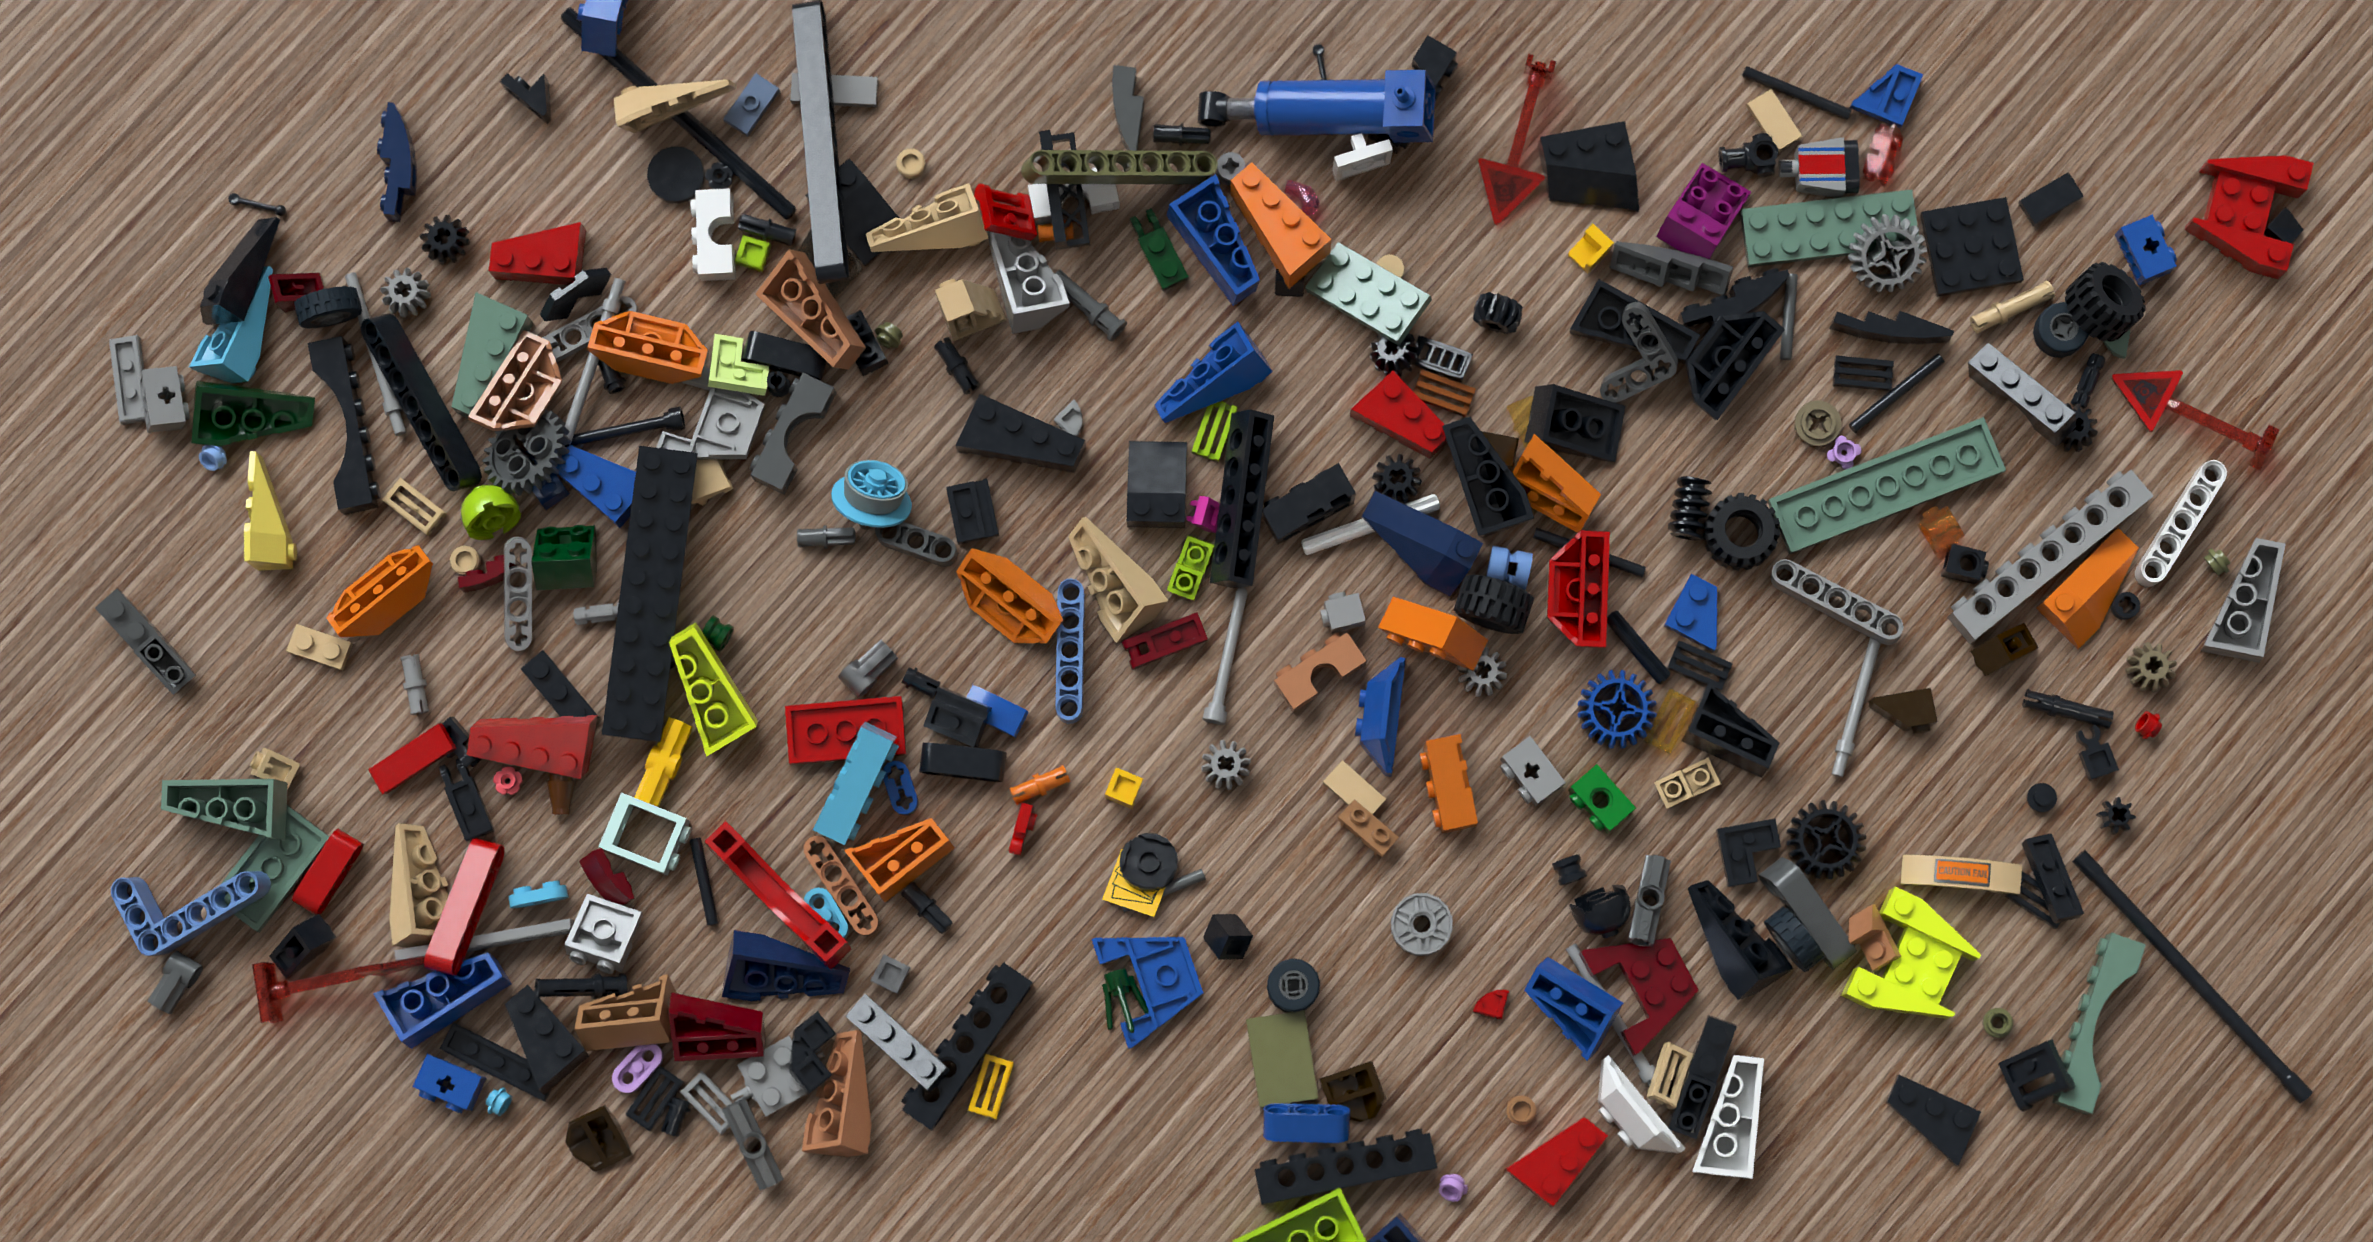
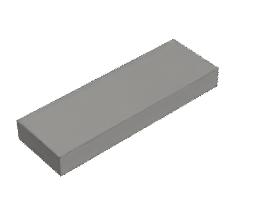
(847, 90)
(127, 365)

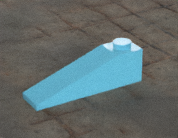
(236, 345)

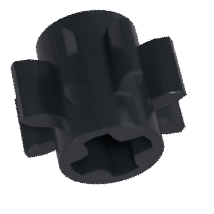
(2109, 812)

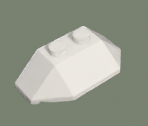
(1632, 1113)

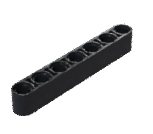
(421, 402)

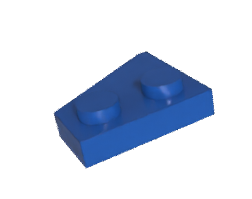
(1890, 96)
(1696, 613)

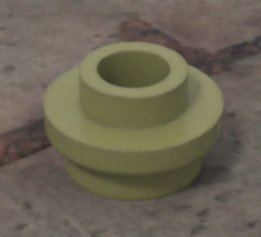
(888, 335)
(2217, 561)
(2007, 1022)

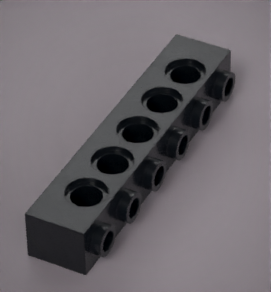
(1242, 499)
(999, 977)
(1421, 1160)

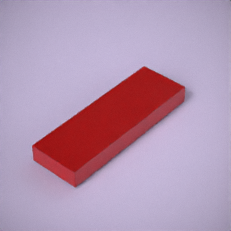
(412, 758)

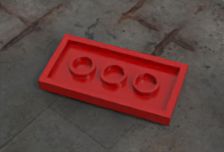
(830, 728)

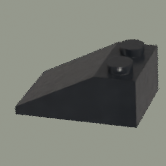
(862, 209)
(1575, 422)
(1156, 484)

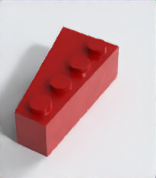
(536, 743)

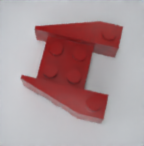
(2241, 208)

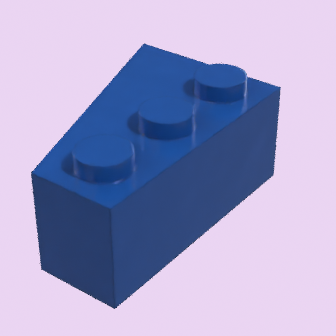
(600, 482)
(1574, 1004)

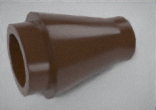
(560, 793)

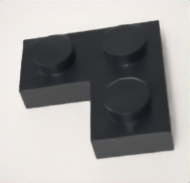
(1739, 843)

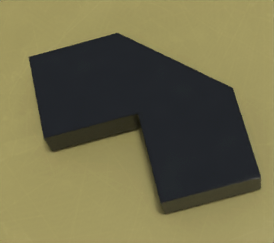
(587, 284)
(804, 1063)

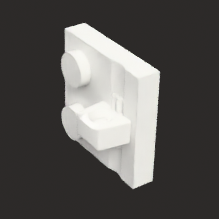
(1362, 158)

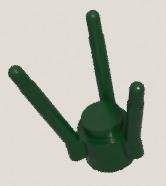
(1118, 984)

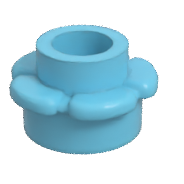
(498, 1101)

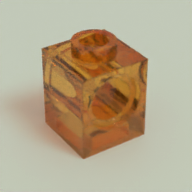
(1940, 528)

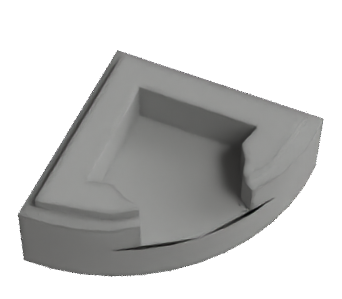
(1070, 419)

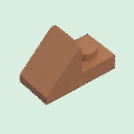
(1873, 937)

